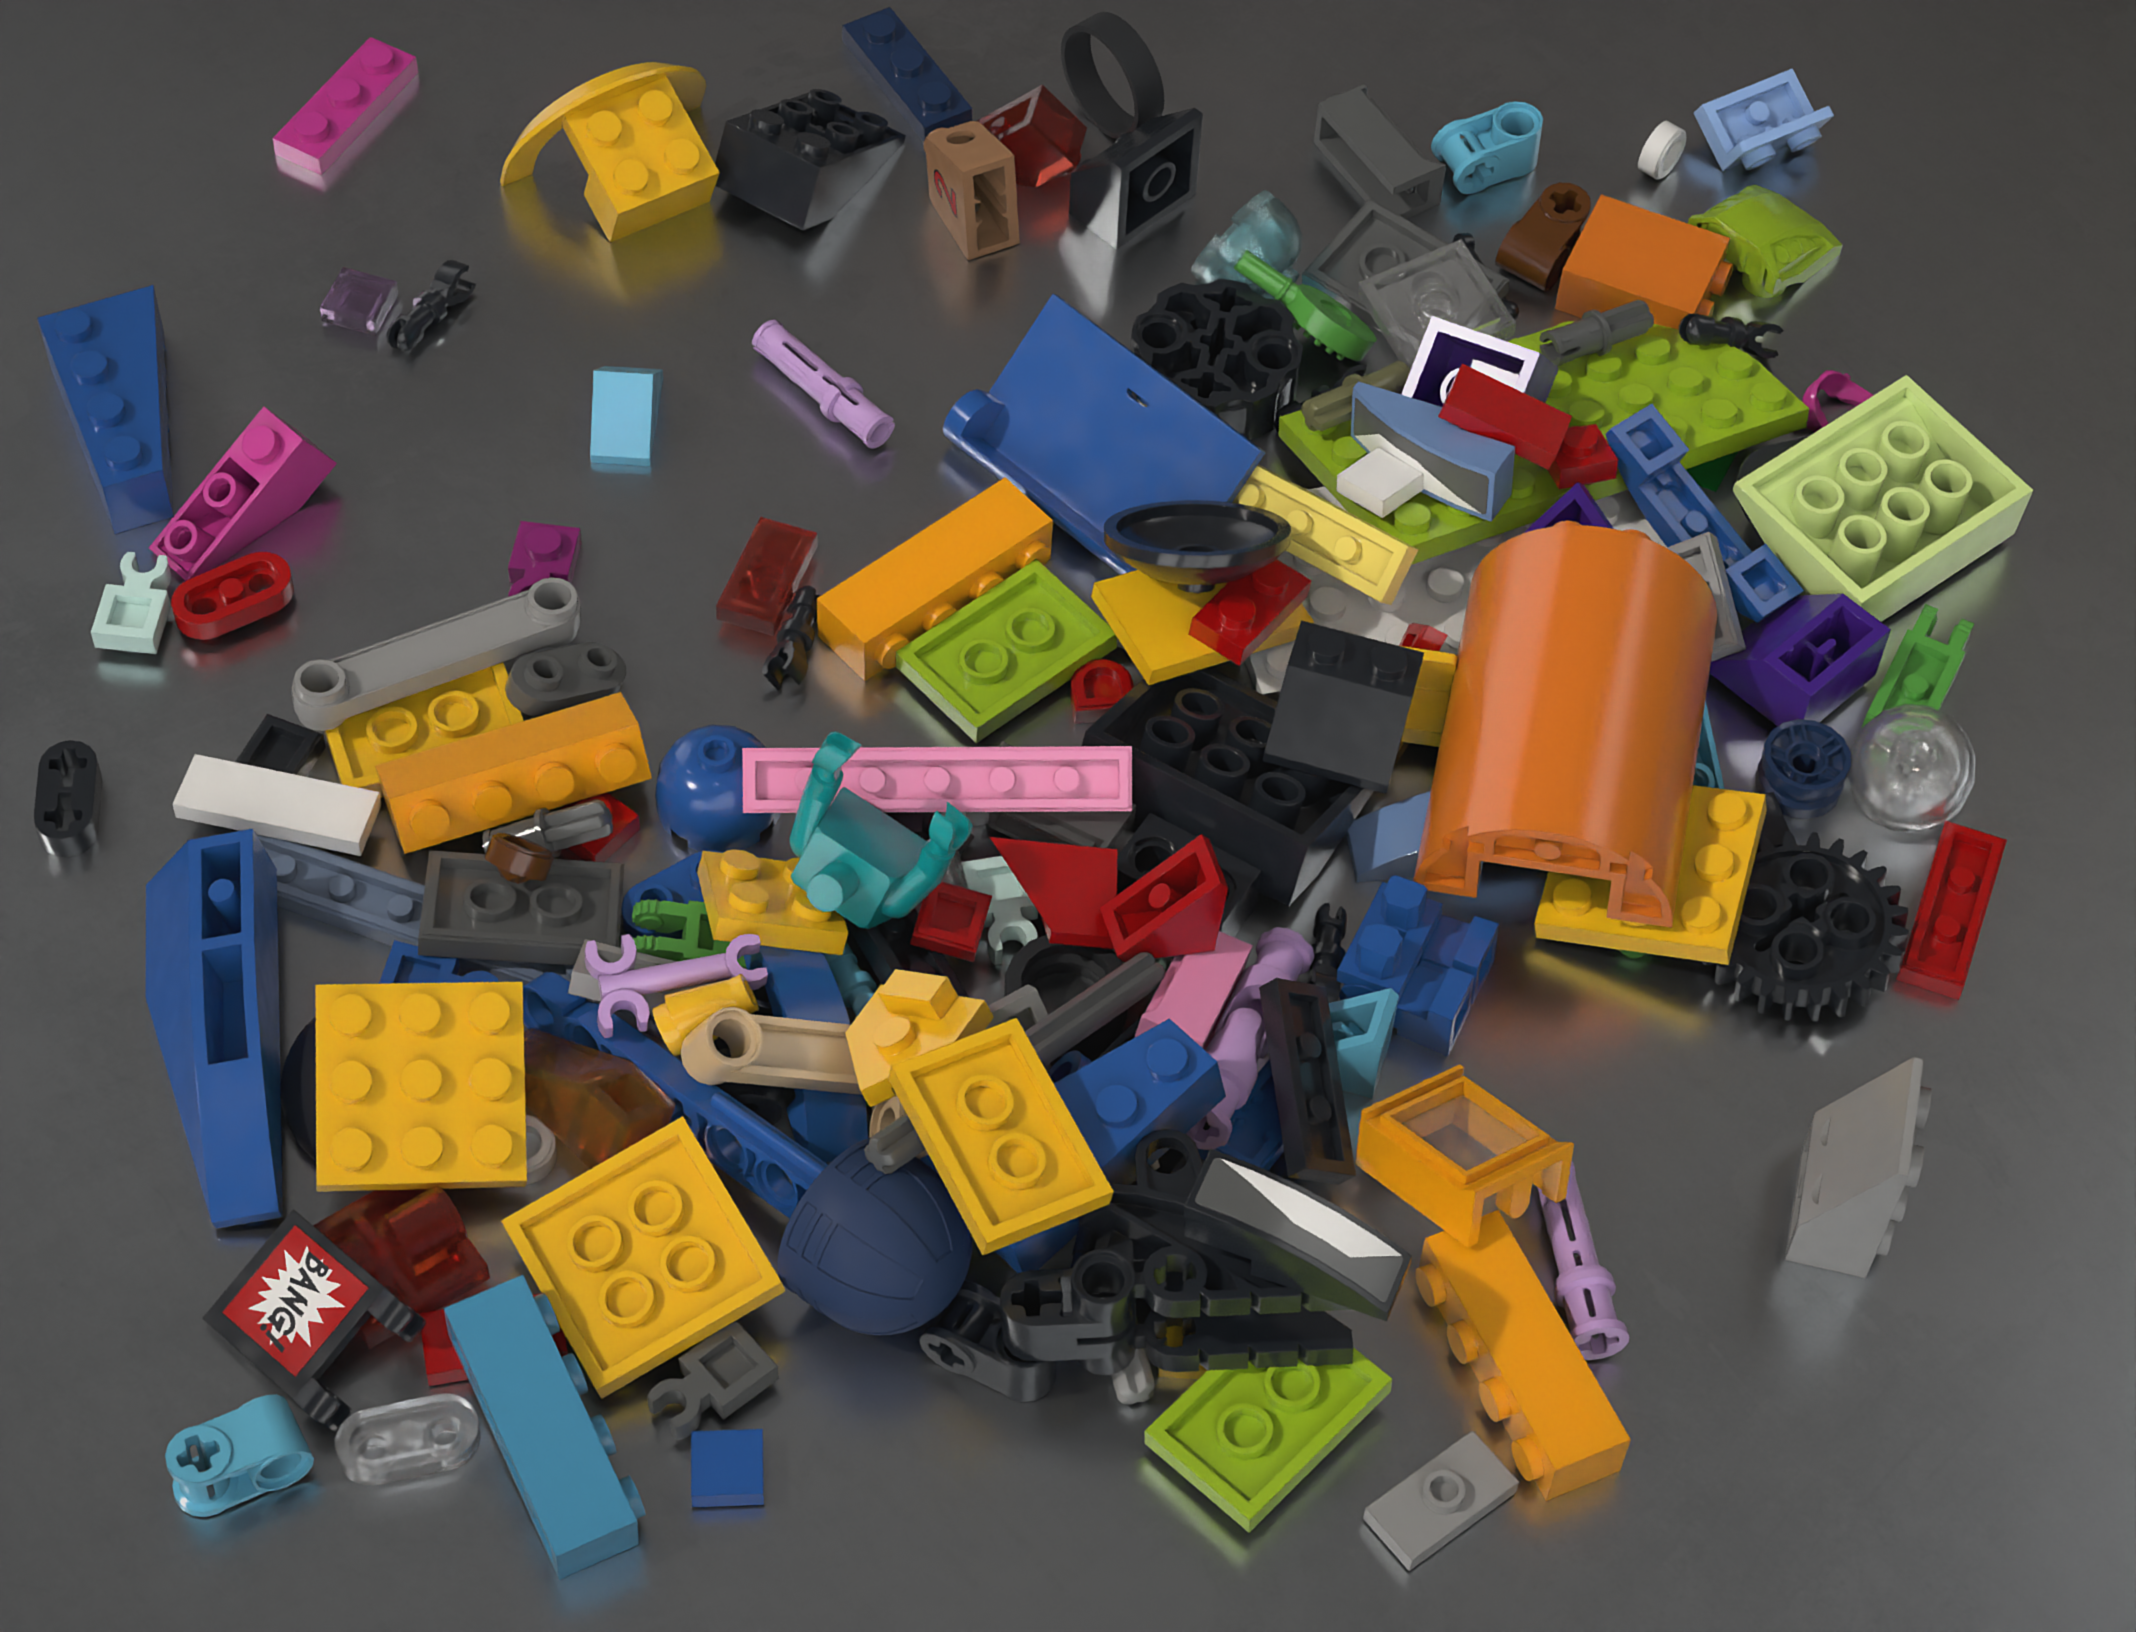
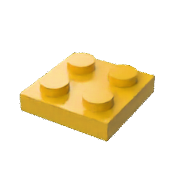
(760, 899)

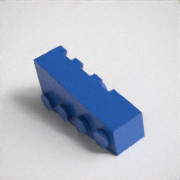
(114, 390)
(1115, 1102)

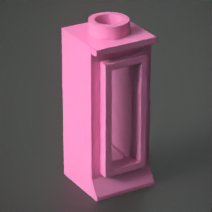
(1198, 989)

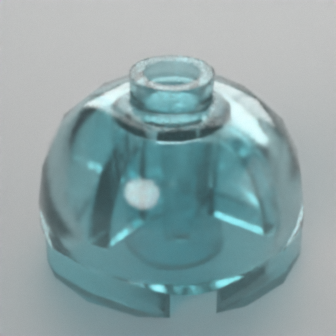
(1264, 229)

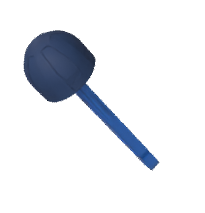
(857, 1241)

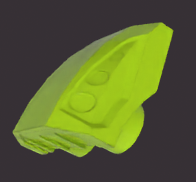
(1769, 239)

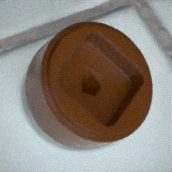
(519, 858)

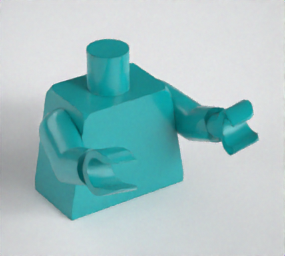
(859, 856)

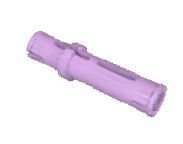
(838, 397)

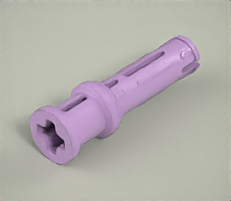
(1581, 1280)

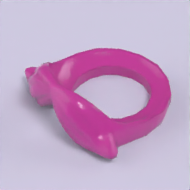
(1836, 386)

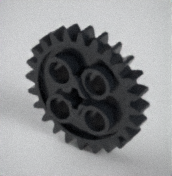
(1806, 929)

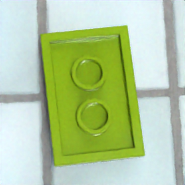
(1005, 650)
(1263, 1430)

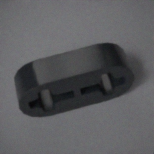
(81, 798)

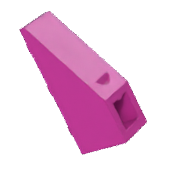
(244, 496)

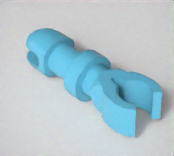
(854, 985)

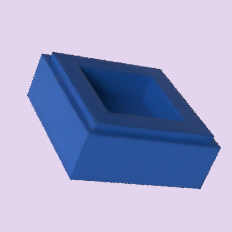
(727, 1468)

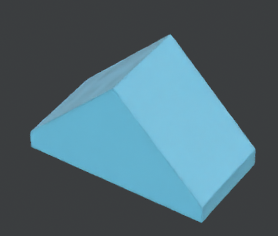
(624, 414)
(1363, 1037)

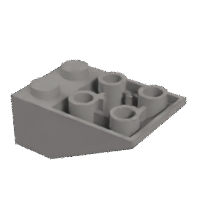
(1859, 1172)

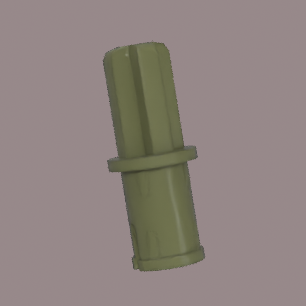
(1336, 405)

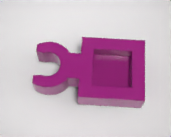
(543, 553)

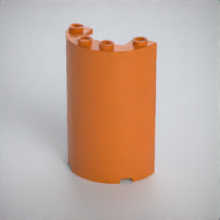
(1574, 718)

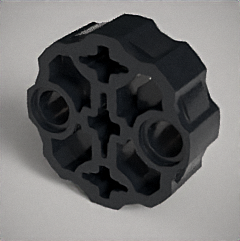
(1245, 331)

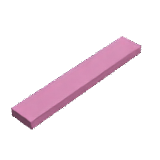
(964, 776)

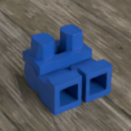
(1424, 958)

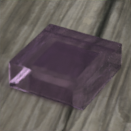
(359, 301)

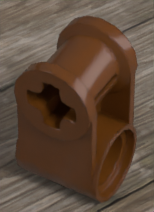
(1545, 236)

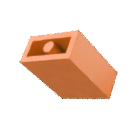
(1643, 257)

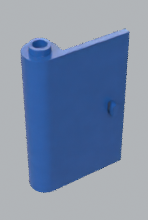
(1081, 442)

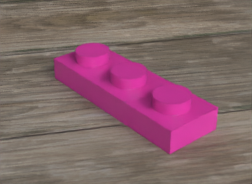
(345, 105)

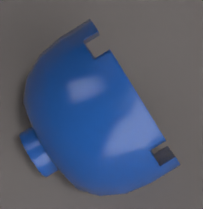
(703, 790)

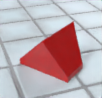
(1065, 887)
(1171, 907)

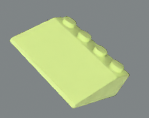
(1884, 501)

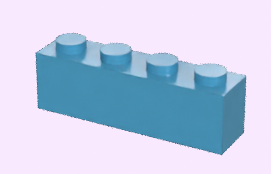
(543, 1426)

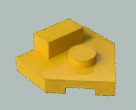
(905, 1020)

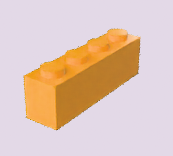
(932, 577)
(513, 772)
(1523, 1359)

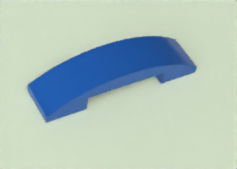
(1680, 510)
(806, 989)

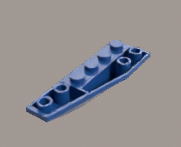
(218, 1016)

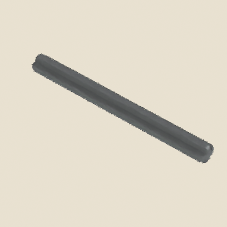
(1050, 1039)

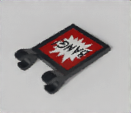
(300, 1310)

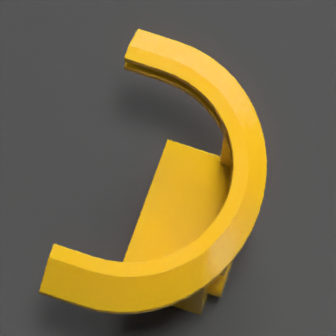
(632, 142)

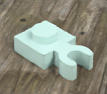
(135, 613)
(1009, 905)

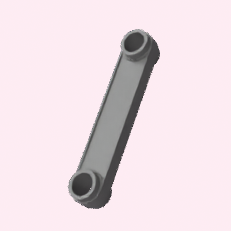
(435, 654)

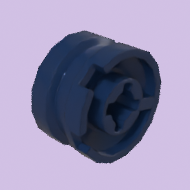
(1804, 768)

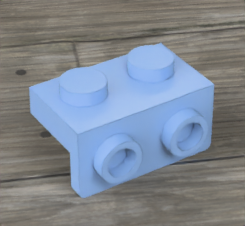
(1759, 120)

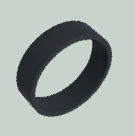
(1135, 62)

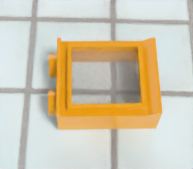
(1454, 1146)

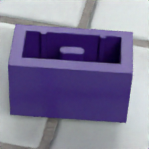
(1805, 658)

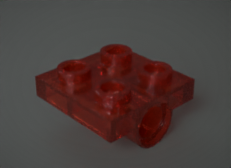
(411, 1246)

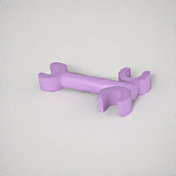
(623, 985)

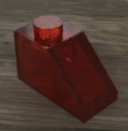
(1039, 134)

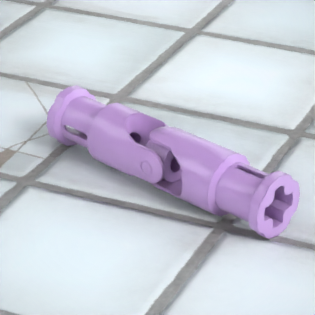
(1242, 1033)

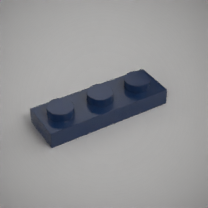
(905, 72)

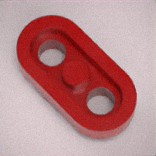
(231, 595)

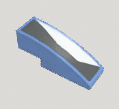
(1457, 465)

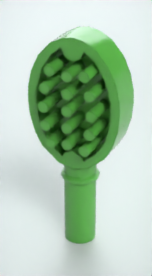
(1312, 310)

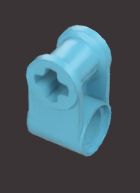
(1494, 146)
(243, 1456)

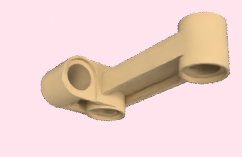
(779, 1055)

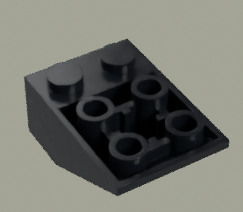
(803, 156)

